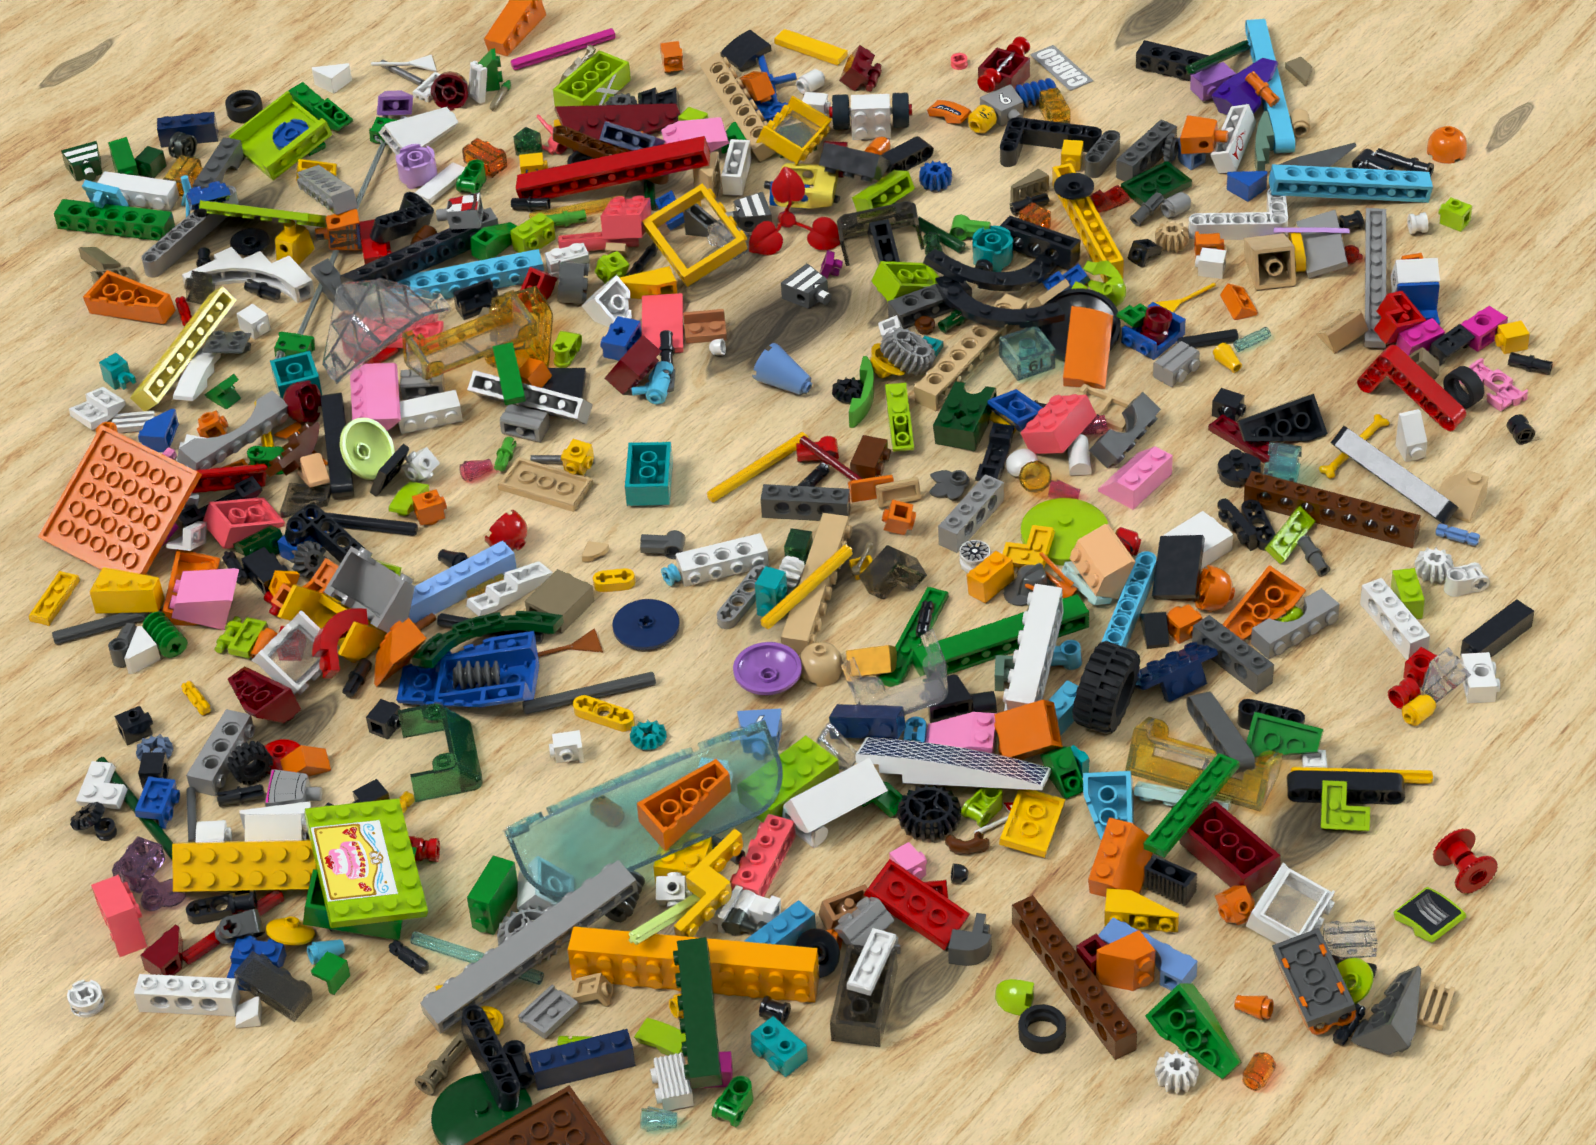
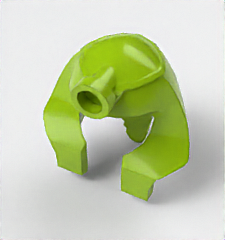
(1112, 289)

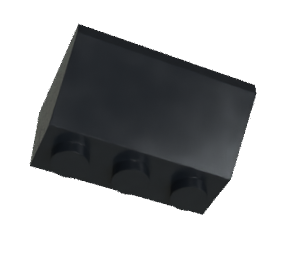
(853, 162)

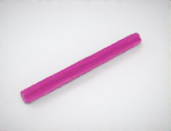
(562, 49)

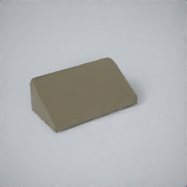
(98, 258)

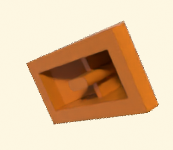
(307, 761)

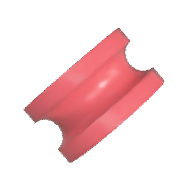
(959, 61)

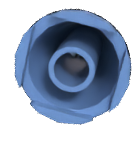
(781, 371)

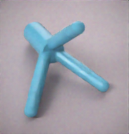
(186, 186)

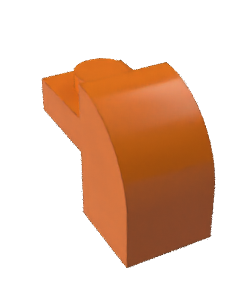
(671, 56)

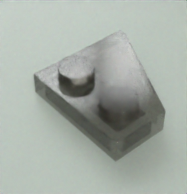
(301, 495)

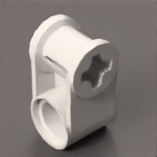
(1463, 580)

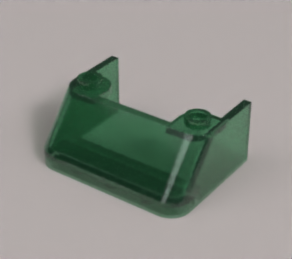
(452, 771)

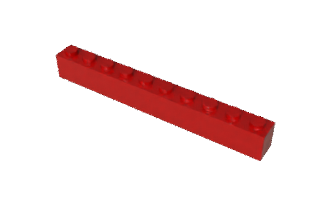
(614, 169)

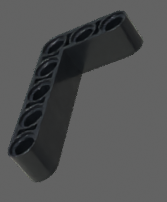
(1043, 134)

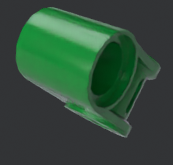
(472, 177)
(265, 455)
(732, 1104)

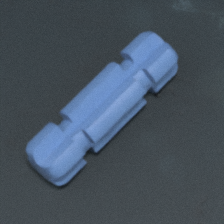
(1457, 534)

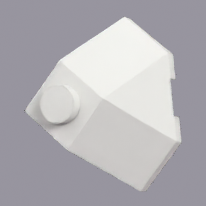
(609, 302)

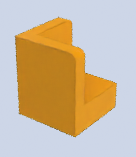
(280, 577)

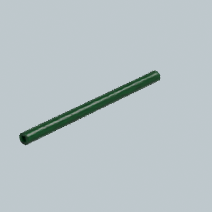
(150, 824)

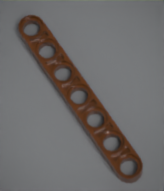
(592, 147)

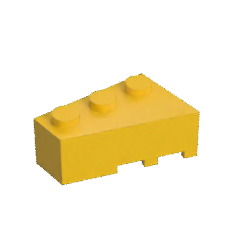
(126, 592)

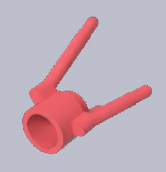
(553, 146)

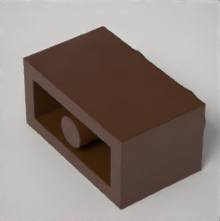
(870, 457)

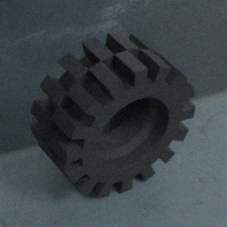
(248, 773)

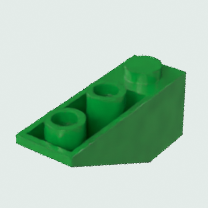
(491, 240)

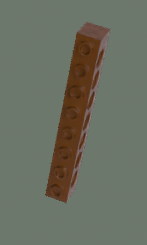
(1334, 509)
(1074, 977)

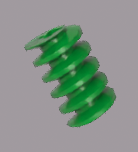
(165, 634)

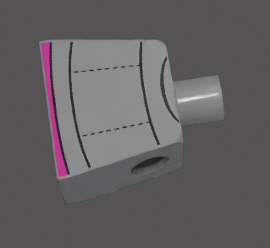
(290, 788)

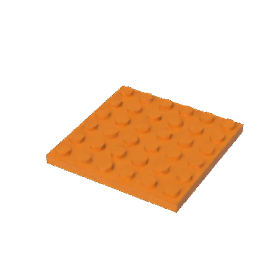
(119, 504)

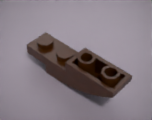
(297, 447)

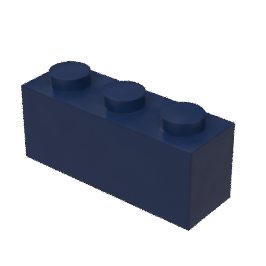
(200, 125)
(627, 138)
(868, 721)

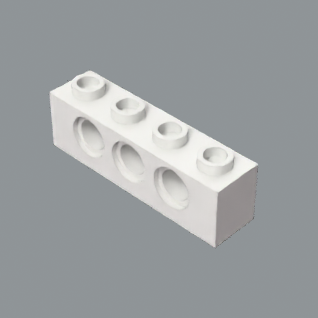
(721, 559)
(1393, 618)
(187, 995)

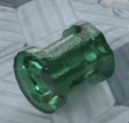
(931, 241)

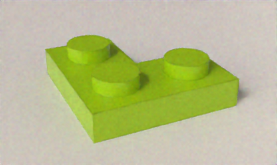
(1336, 814)

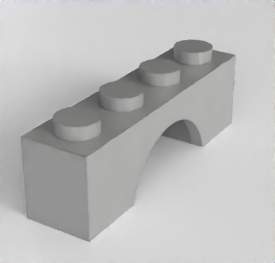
(1275, 636)

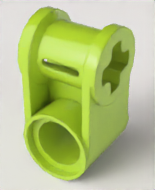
(566, 348)
(983, 805)

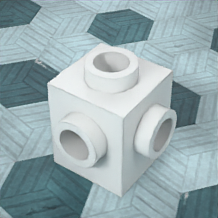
(420, 465)
(665, 889)

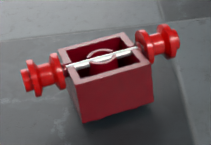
(1005, 67)

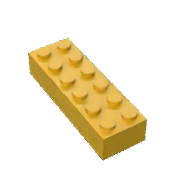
(242, 865)

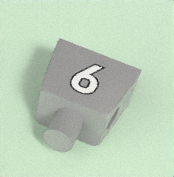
(1005, 103)

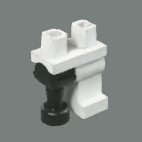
(746, 912)

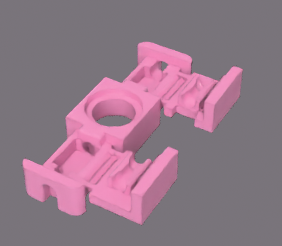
(1504, 398)

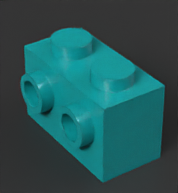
(770, 589)
(778, 1047)

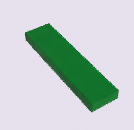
(509, 373)

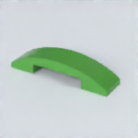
(860, 407)

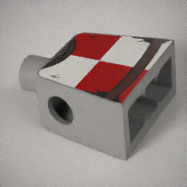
(463, 212)

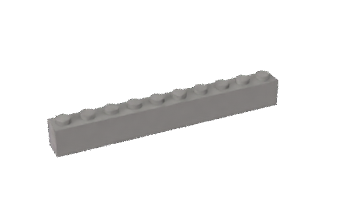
(529, 945)

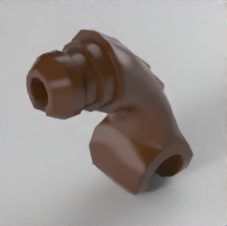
(974, 845)

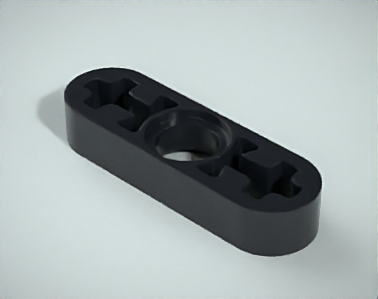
(1260, 517)
(212, 902)

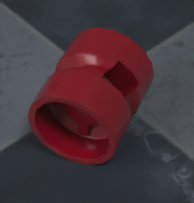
(1156, 323)

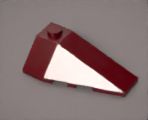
(263, 696)

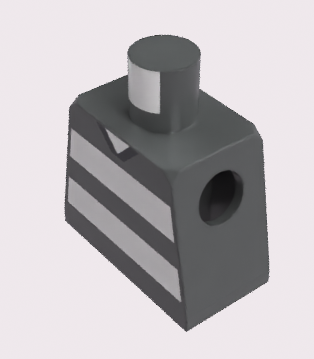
(750, 211)
(806, 287)

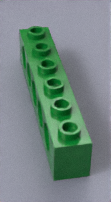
(113, 220)

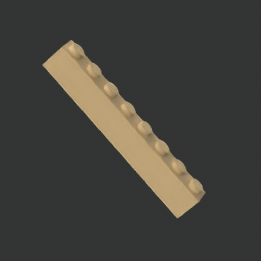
(805, 617)

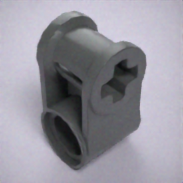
(242, 925)

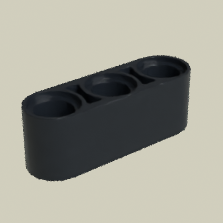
(908, 154)
(1248, 706)

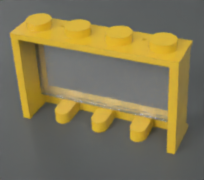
(795, 130)

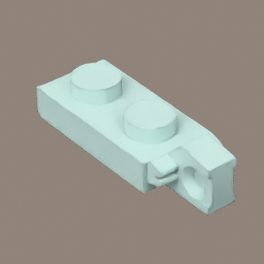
(1073, 574)

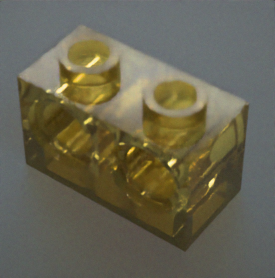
(1054, 106)

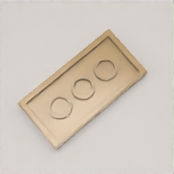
(545, 484)

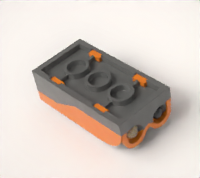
(1314, 982)

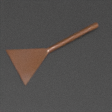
(588, 642)

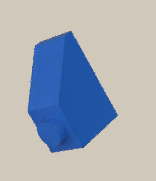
(159, 431)

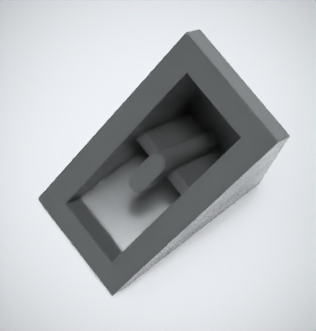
(697, 221)

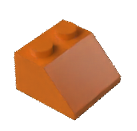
(1126, 962)

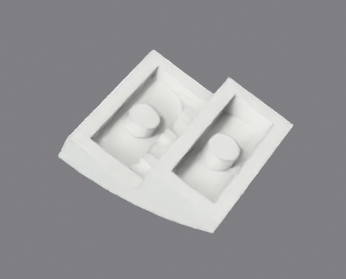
(98, 408)

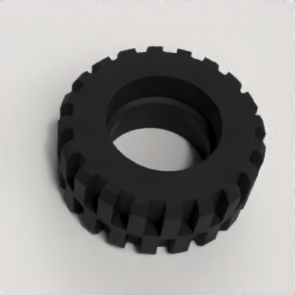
(1106, 687)

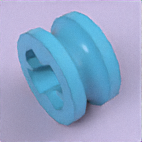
(671, 574)

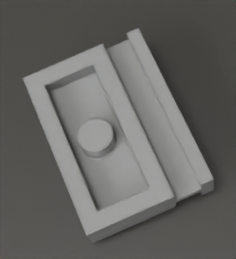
(548, 1011)

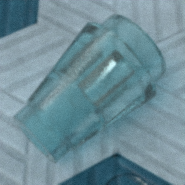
(657, 1119)

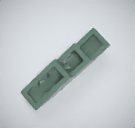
(1264, 142)

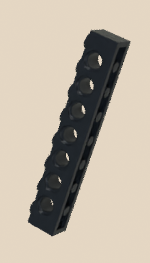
(415, 257)

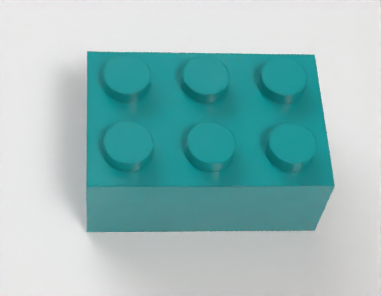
(648, 473)

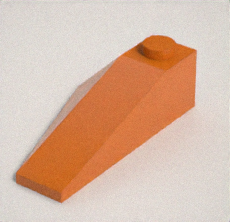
(1268, 598)

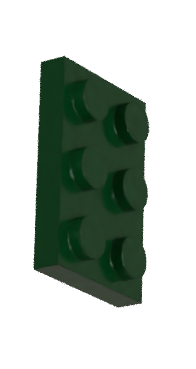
(1159, 179)

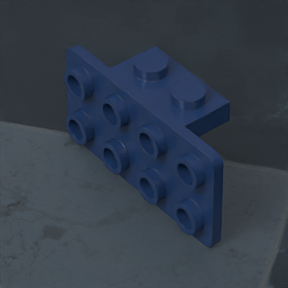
(1177, 672)

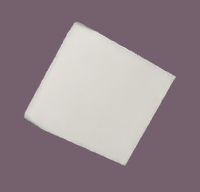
(249, 1013)

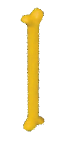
(1330, 469)

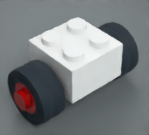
(870, 114)

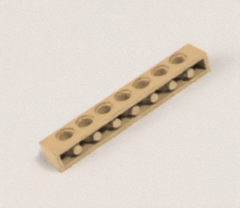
(737, 102)
(963, 358)

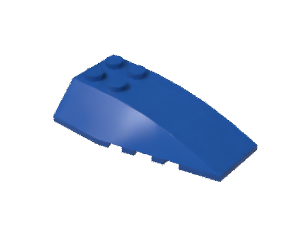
(518, 675)

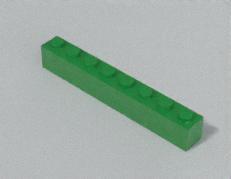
(997, 638)

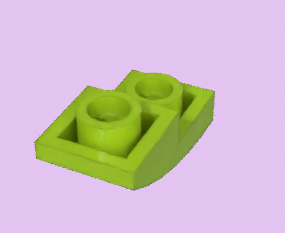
(402, 502)
(660, 1035)

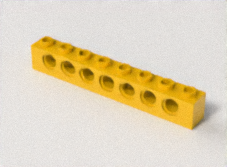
(1090, 226)

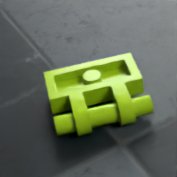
(245, 636)

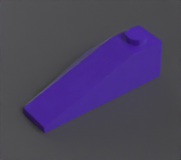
(1238, 91)

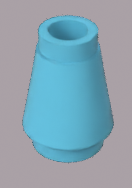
(318, 949)

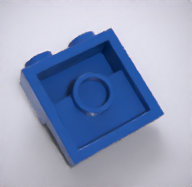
(214, 193)
(243, 947)

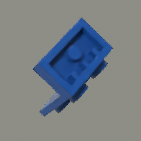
(1423, 296)

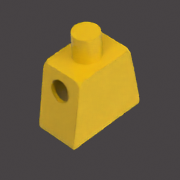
(294, 242)

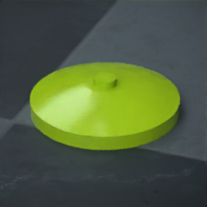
(1069, 519)

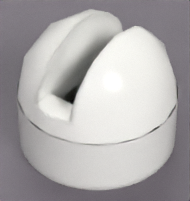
(717, 347)

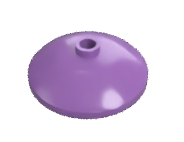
(767, 668)

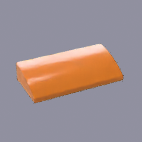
(1087, 348)
(186, 561)

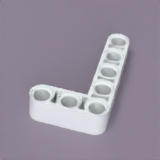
(1242, 225)

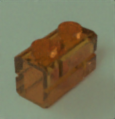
(493, 158)

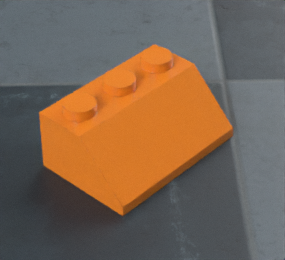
(397, 649)
(1119, 859)

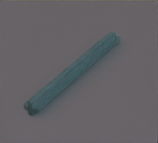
(463, 953)

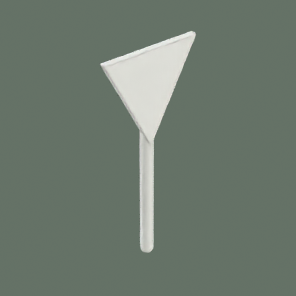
(424, 62)

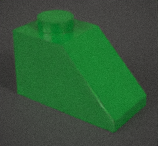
(123, 157)

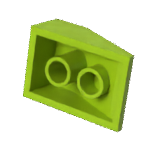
(902, 278)

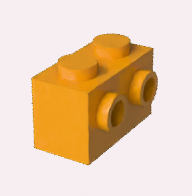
(990, 576)

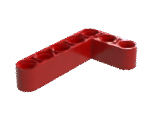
(1416, 384)

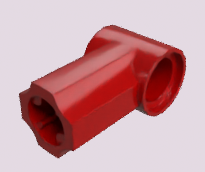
(827, 443)

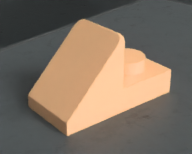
(313, 470)

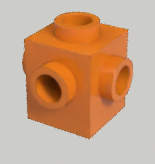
(212, 425)
(1235, 904)

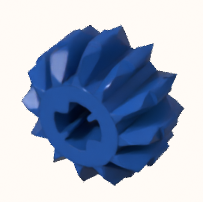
(935, 176)

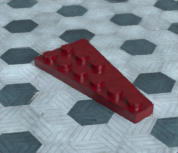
(638, 117)

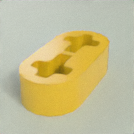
(614, 580)

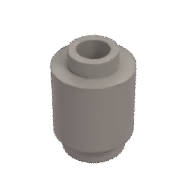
(1175, 205)

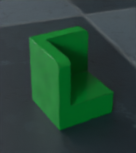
(332, 970)

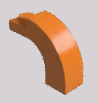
(317, 583)

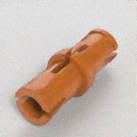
(1262, 89)

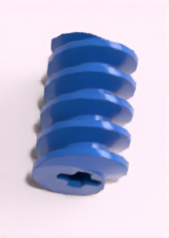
(1031, 91)

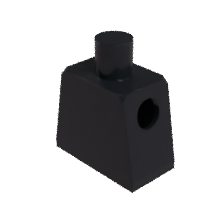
(956, 703)

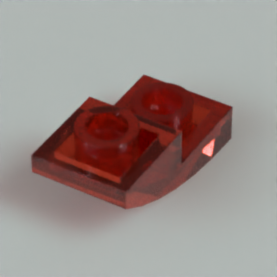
(1110, 199)

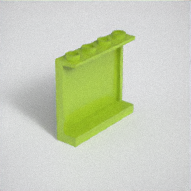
(258, 133)

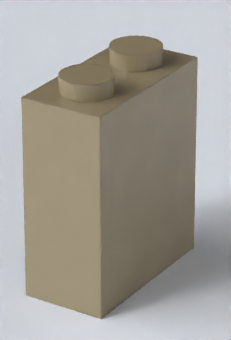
(562, 596)

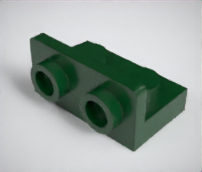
(264, 538)

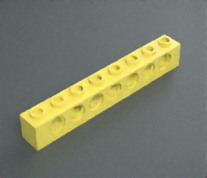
(183, 349)

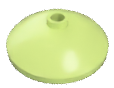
(365, 447)

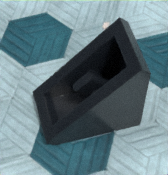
(1155, 629)

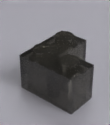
(892, 569)

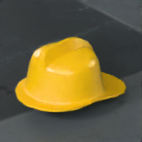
(881, 365)

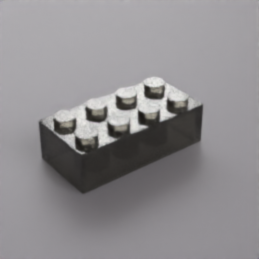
(859, 1016)

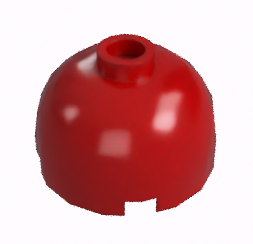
(510, 529)

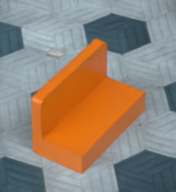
(865, 488)

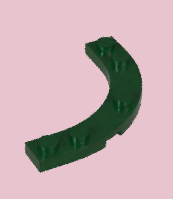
(439, 644)

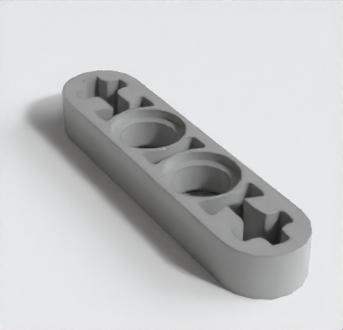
(739, 595)

